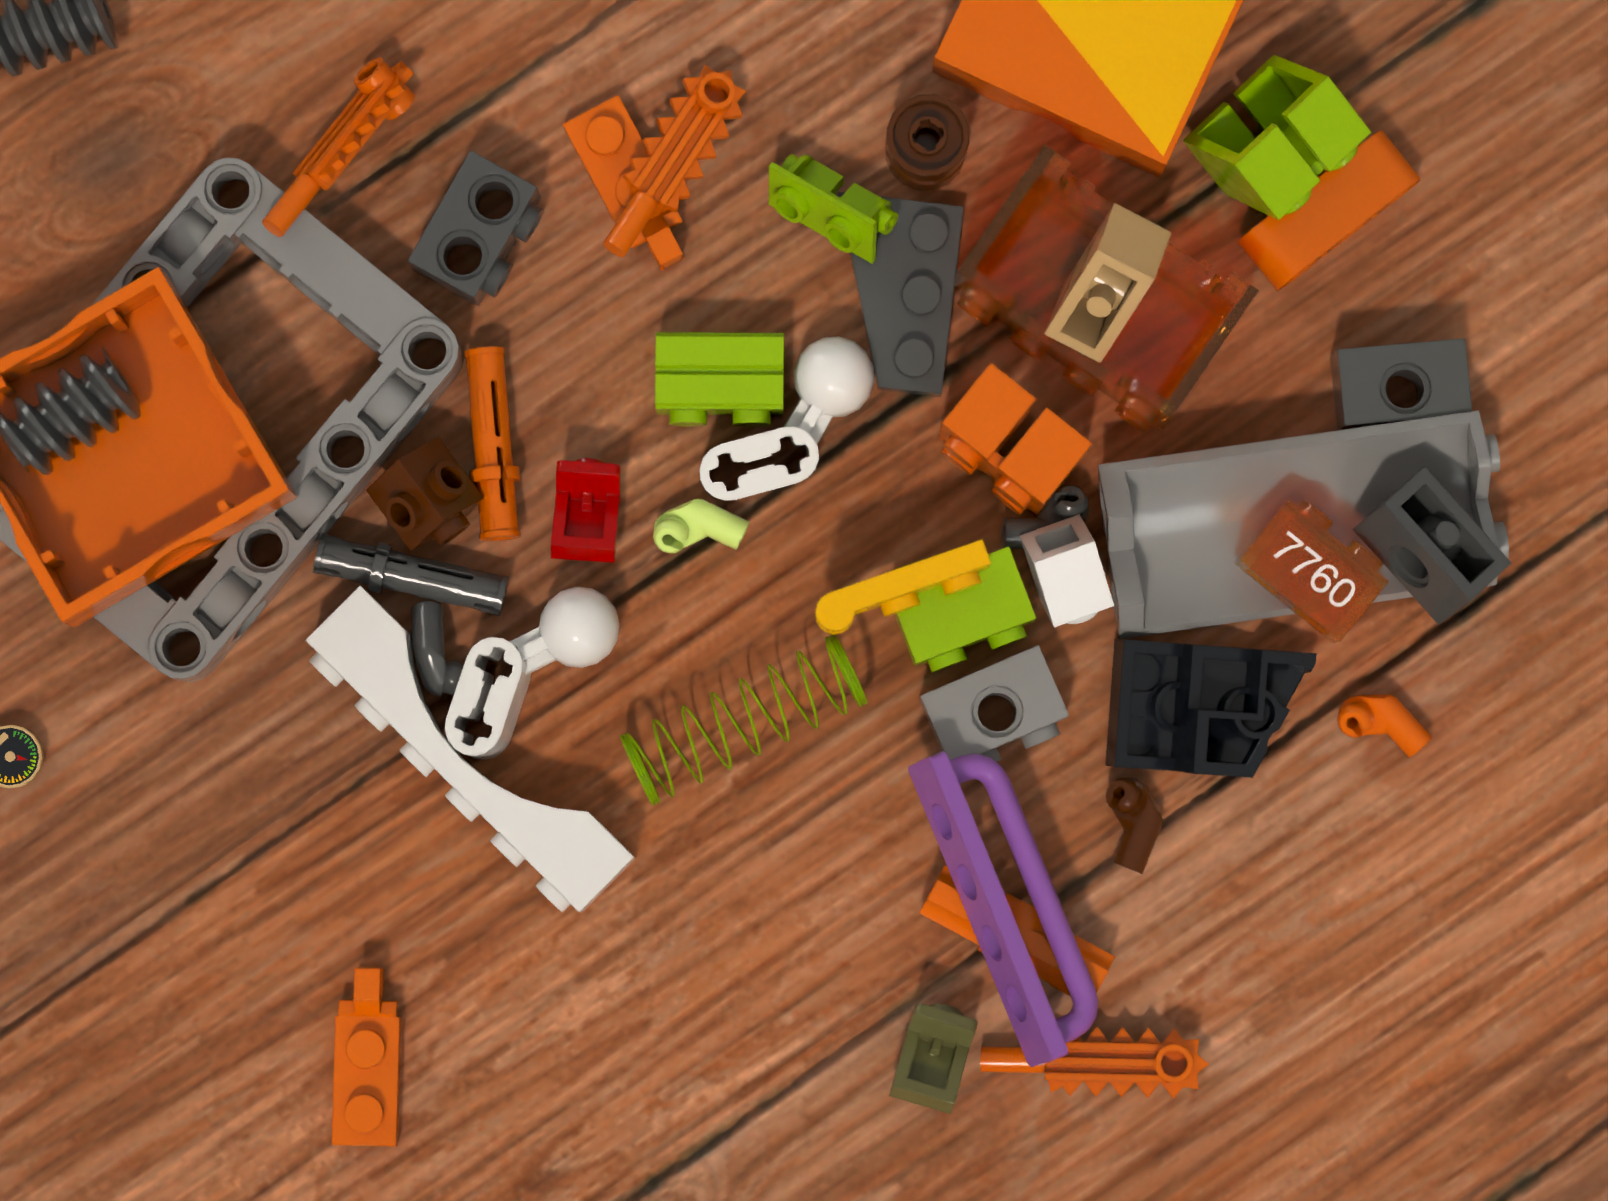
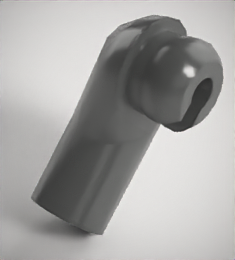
(1066, 503)
(429, 649)

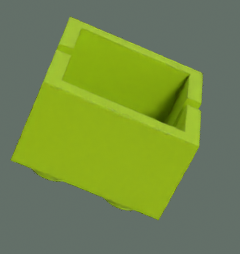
(1303, 128)

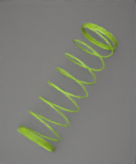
(832, 644)

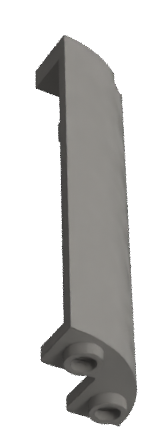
(1189, 515)

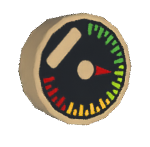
(19, 756)

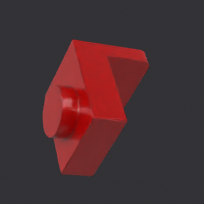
(586, 510)

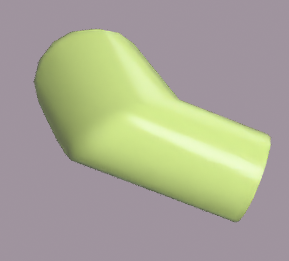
(696, 521)

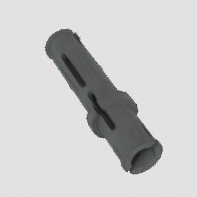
(398, 571)

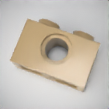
(1108, 283)

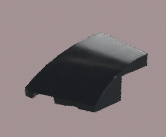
(1198, 705)

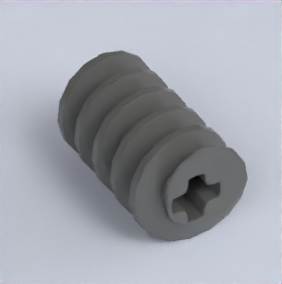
(53, 27)
(68, 414)

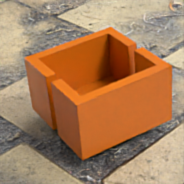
(985, 423)

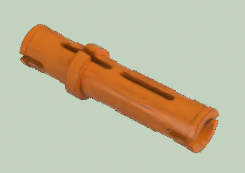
(492, 444)

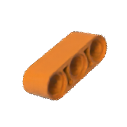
(1333, 213)

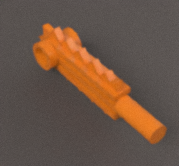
(380, 96)
(674, 157)
(1119, 1062)

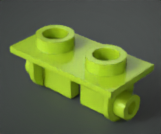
(806, 195)

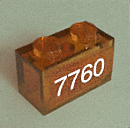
(1313, 569)

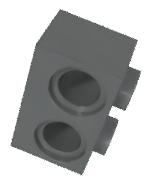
(460, 223)

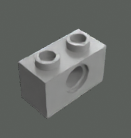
(1020, 680)

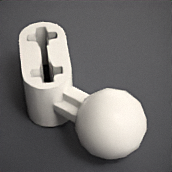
(832, 381)
(574, 629)

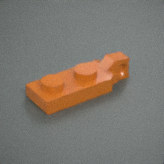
(605, 144)
(366, 1065)

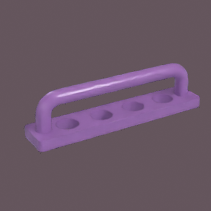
(987, 908)

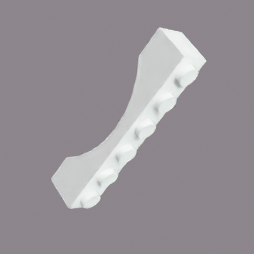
(377, 660)

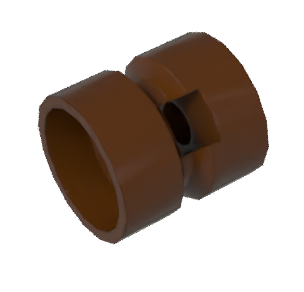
(926, 142)

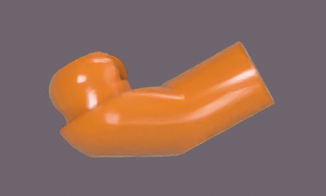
(1382, 715)

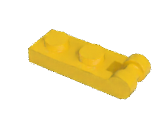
(899, 588)

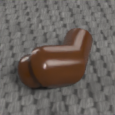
(1138, 818)

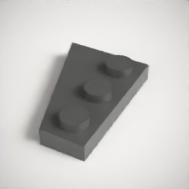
(910, 296)

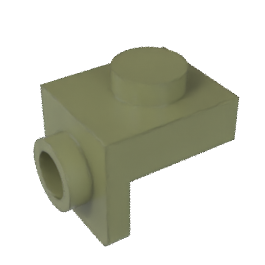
(933, 1056)

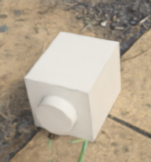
(1067, 571)

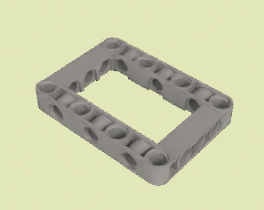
(190, 250)

